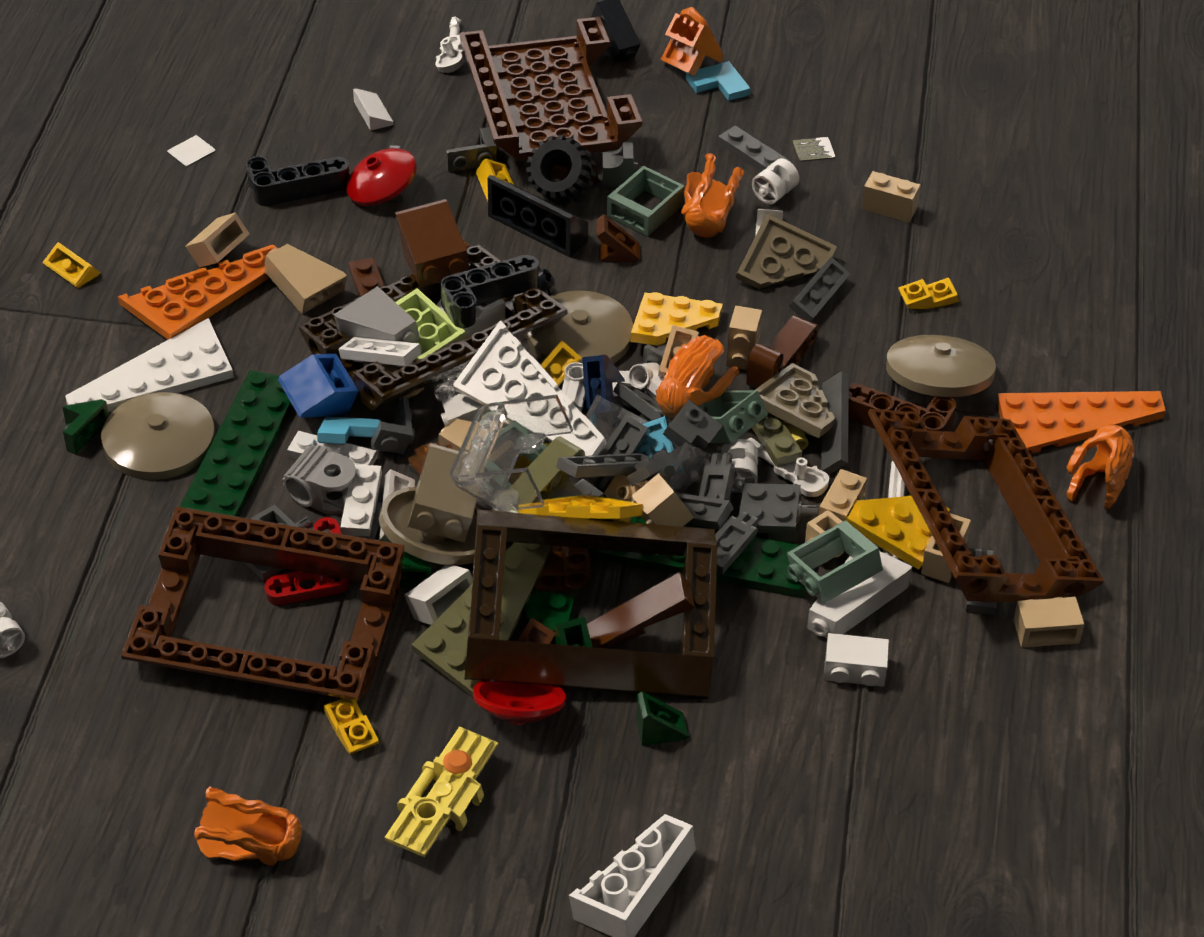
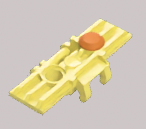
(456, 786)

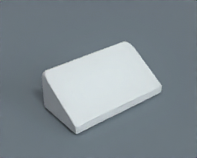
(371, 109)

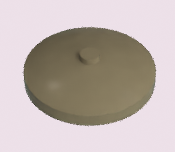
(591, 327)
(940, 365)
(157, 435)
(427, 546)

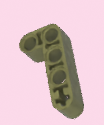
(544, 470)

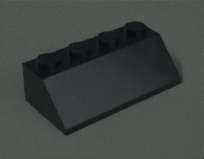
(535, 217)

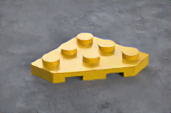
(660, 312)
(588, 507)
(894, 526)

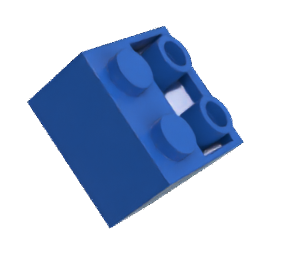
(319, 387)

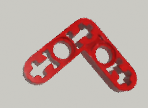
(324, 585)

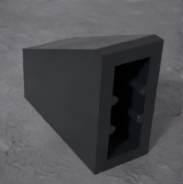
(622, 37)

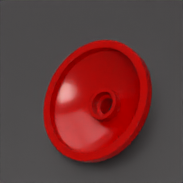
(381, 176)
(518, 702)

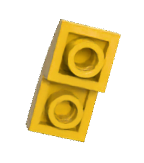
(922, 296)
(350, 725)

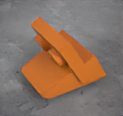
(690, 42)

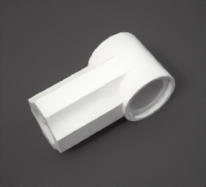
(638, 379)
(574, 384)

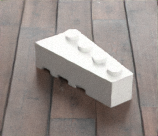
(636, 881)

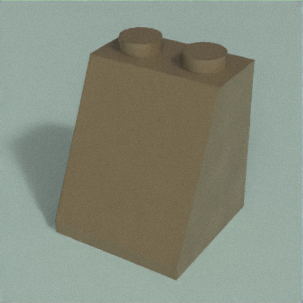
(437, 502)

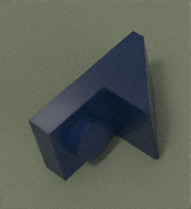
(598, 378)

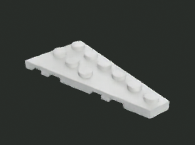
(173, 366)
(508, 372)

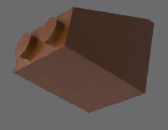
(431, 242)

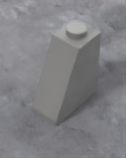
(377, 318)

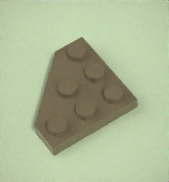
(782, 254)
(797, 400)

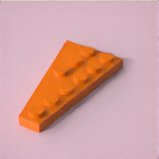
(197, 294)
(1075, 416)

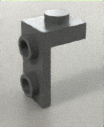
(472, 156)
(395, 436)

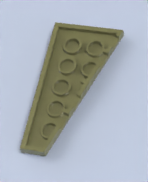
(446, 639)

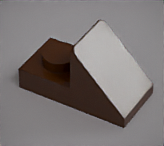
(615, 242)

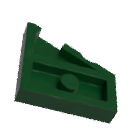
(549, 608)

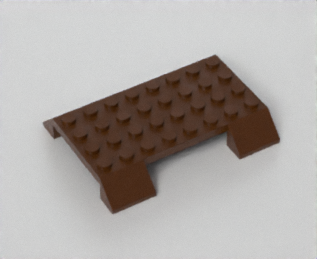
(548, 91)

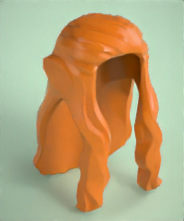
(709, 200)
(690, 374)
(1112, 456)
(246, 829)

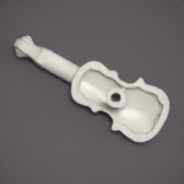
(451, 48)
(812, 480)

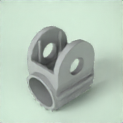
(311, 481)

